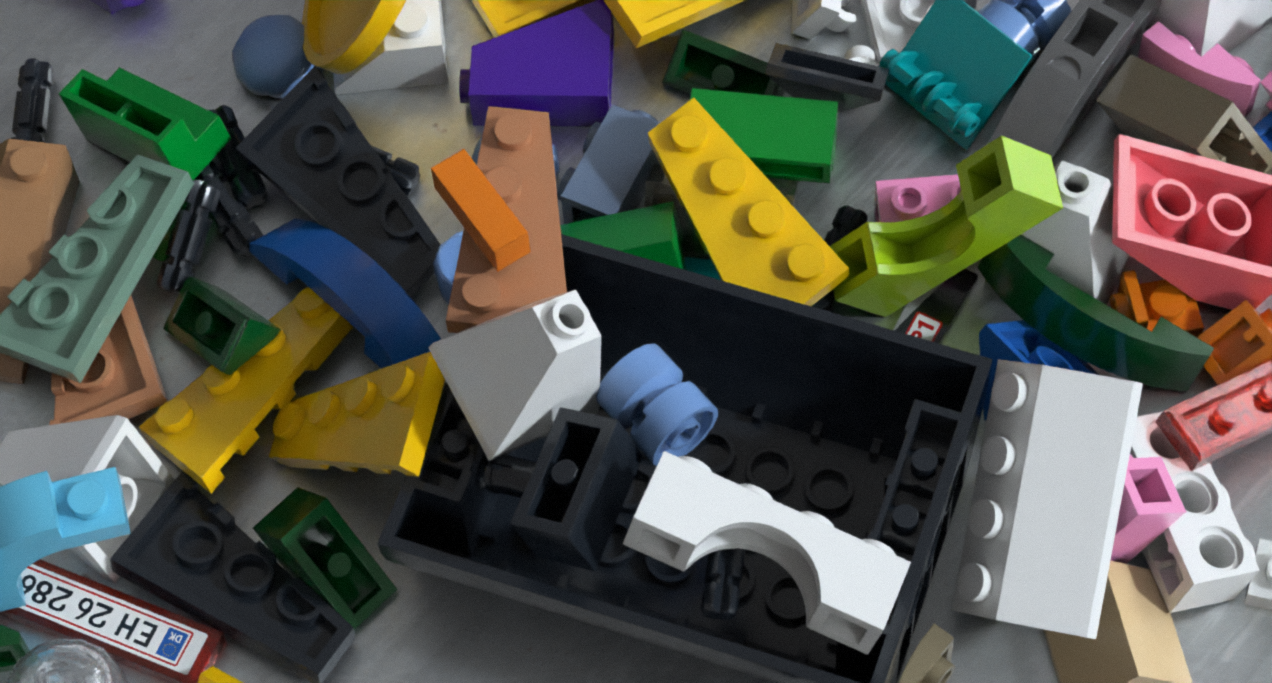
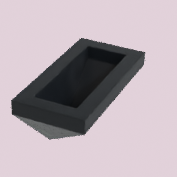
(826, 77)

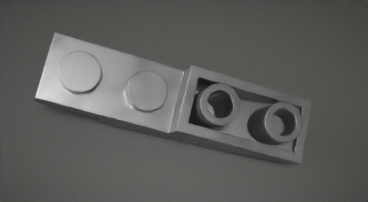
(1071, 70)

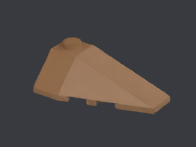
(35, 210)

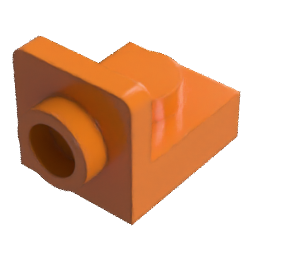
(1156, 299)
(1239, 342)

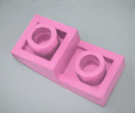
(1214, 71)

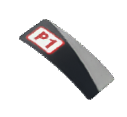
(933, 311)

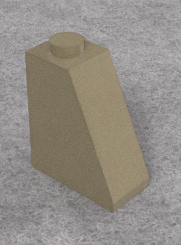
(1181, 116)

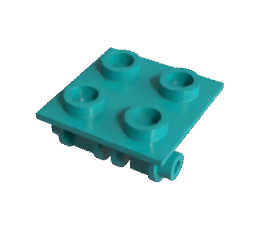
(955, 69)

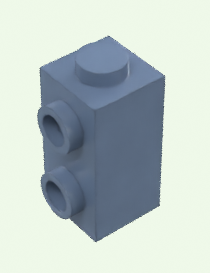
(612, 169)

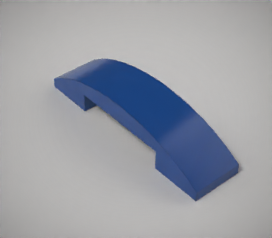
(351, 286)

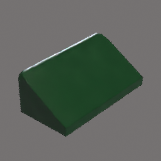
(713, 66)
(218, 325)

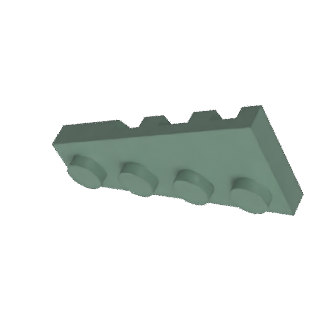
(79, 294)

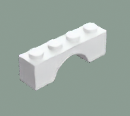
(842, 578)

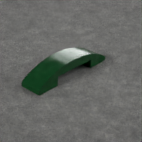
(1088, 327)

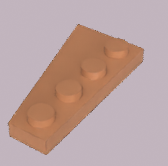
(521, 168)

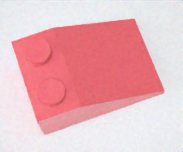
(1194, 221)

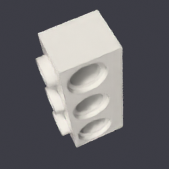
(1204, 552)

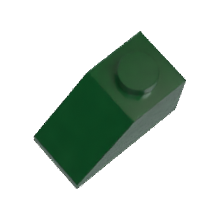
(326, 554)

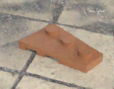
(118, 381)

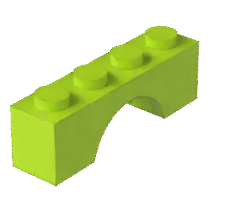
(1001, 196)

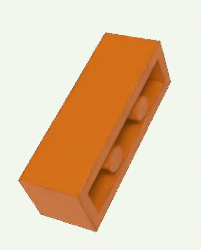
(481, 210)

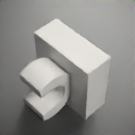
(814, 15)

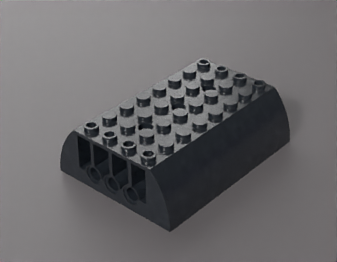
(807, 409)

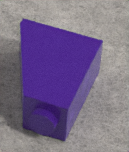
(546, 67)

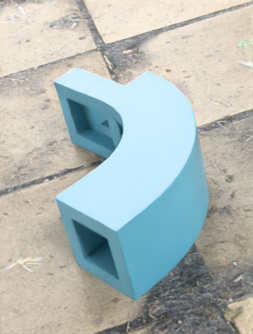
(54, 516)

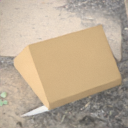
(1132, 640)

